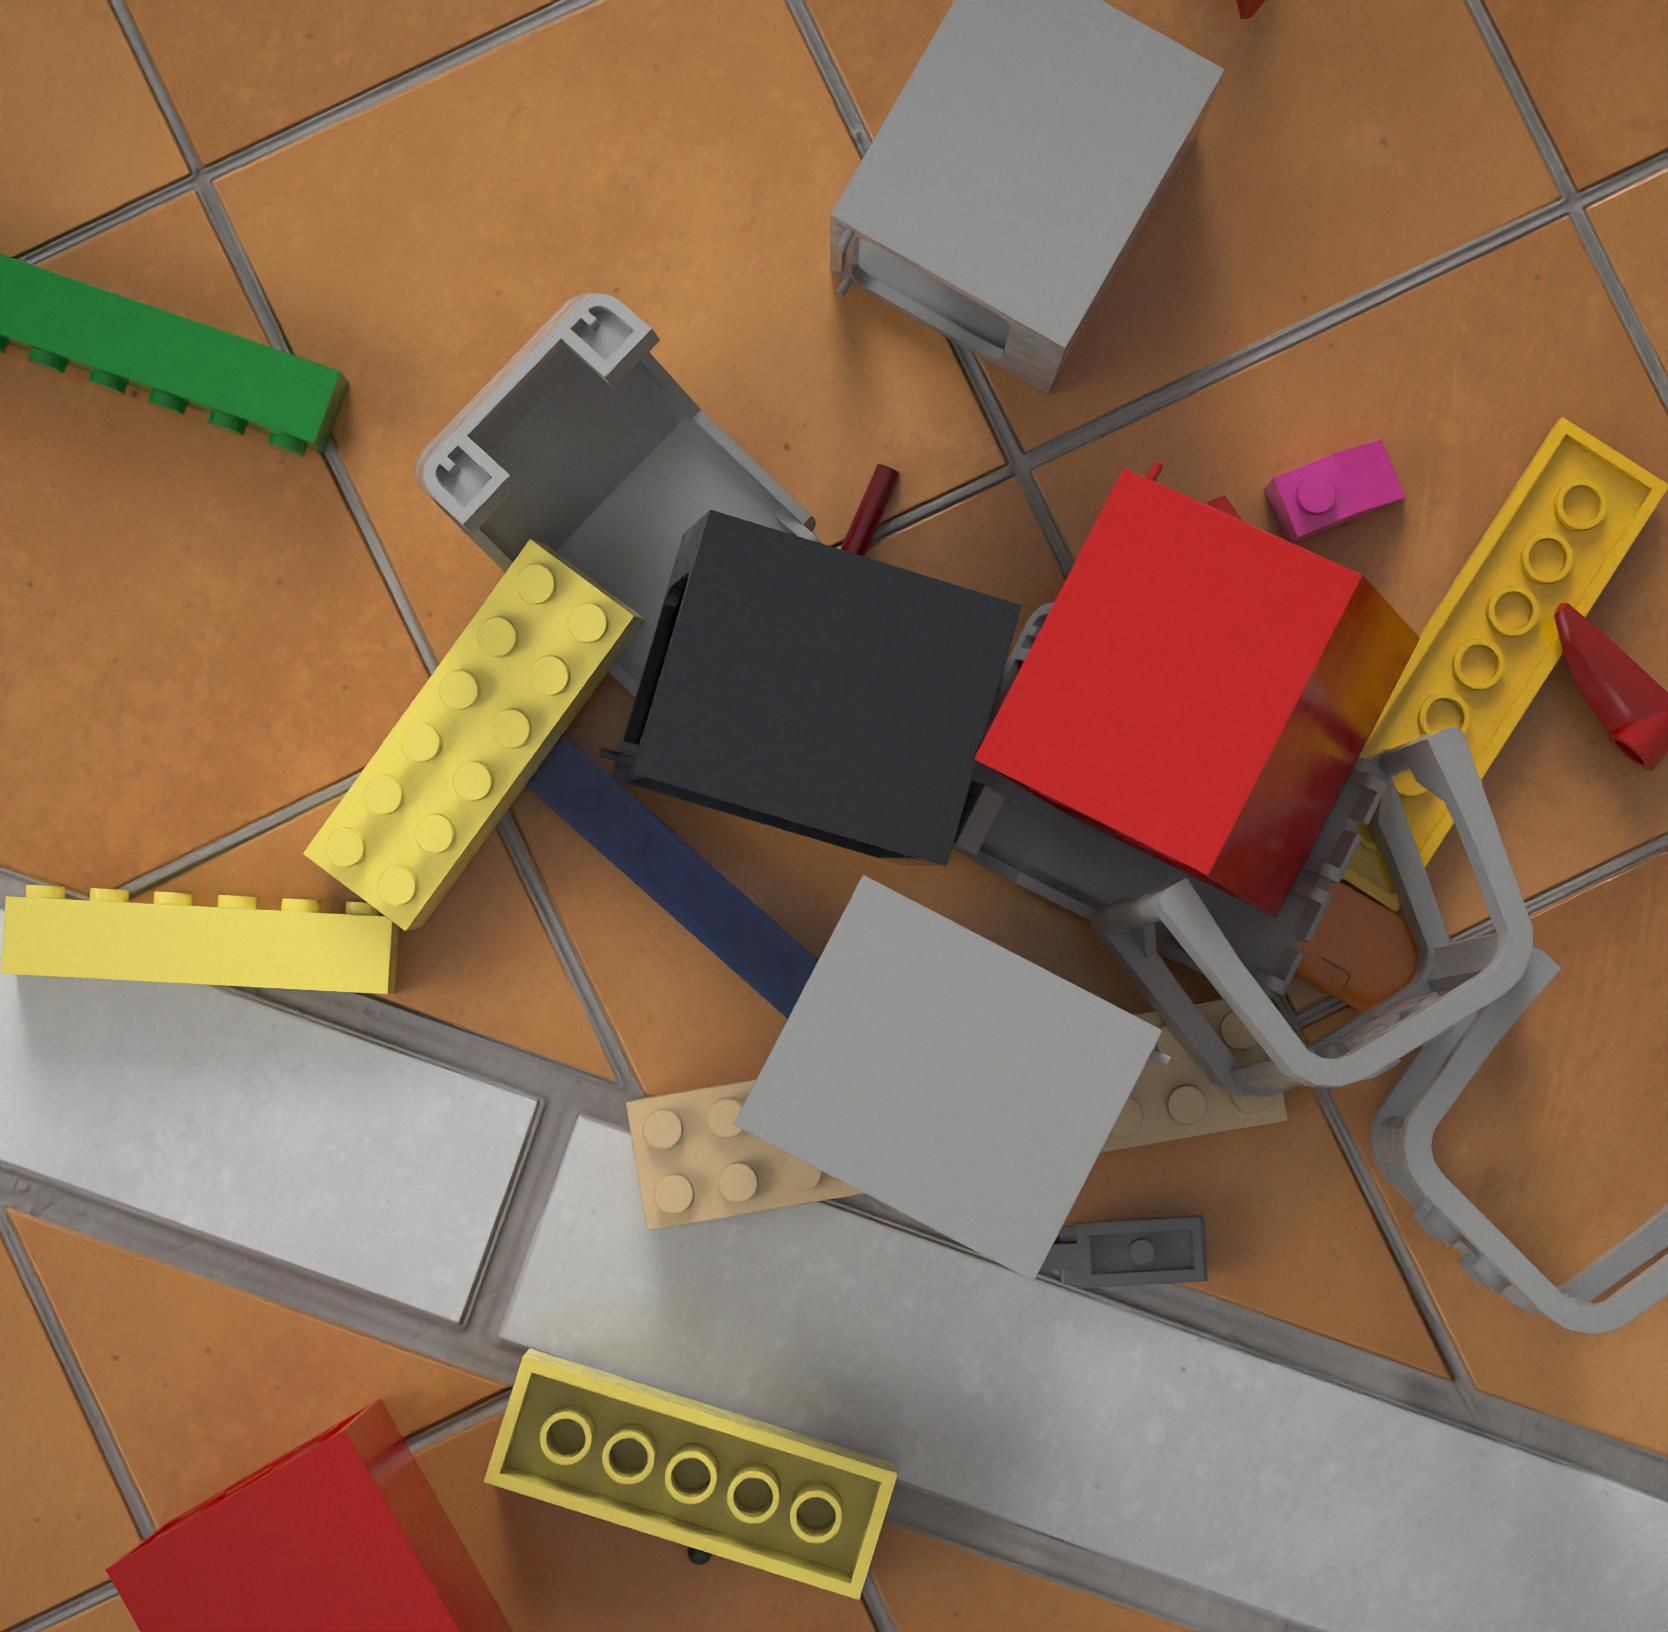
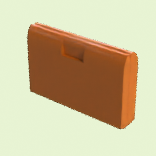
(1359, 950)

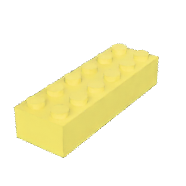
(474, 736)
(692, 1473)

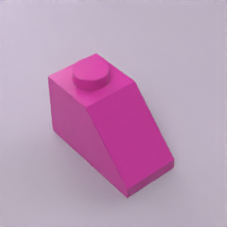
(1333, 491)

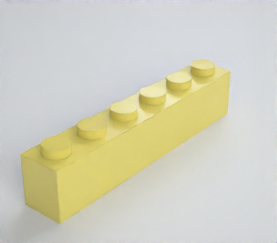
(198, 943)

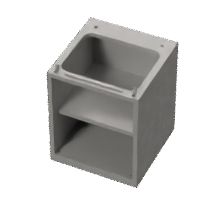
(1019, 174)
(948, 1077)

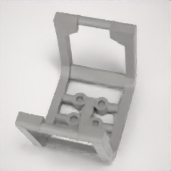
(1413, 1017)
(1406, 1160)

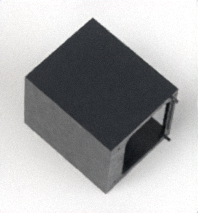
(816, 691)

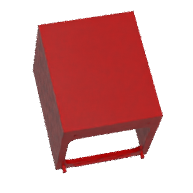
(1200, 690)
(313, 1544)

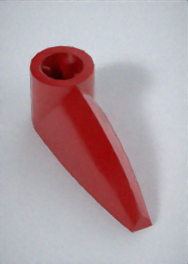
(1616, 689)

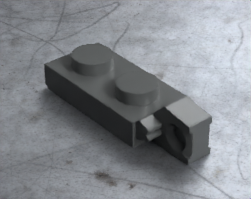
(1130, 1252)

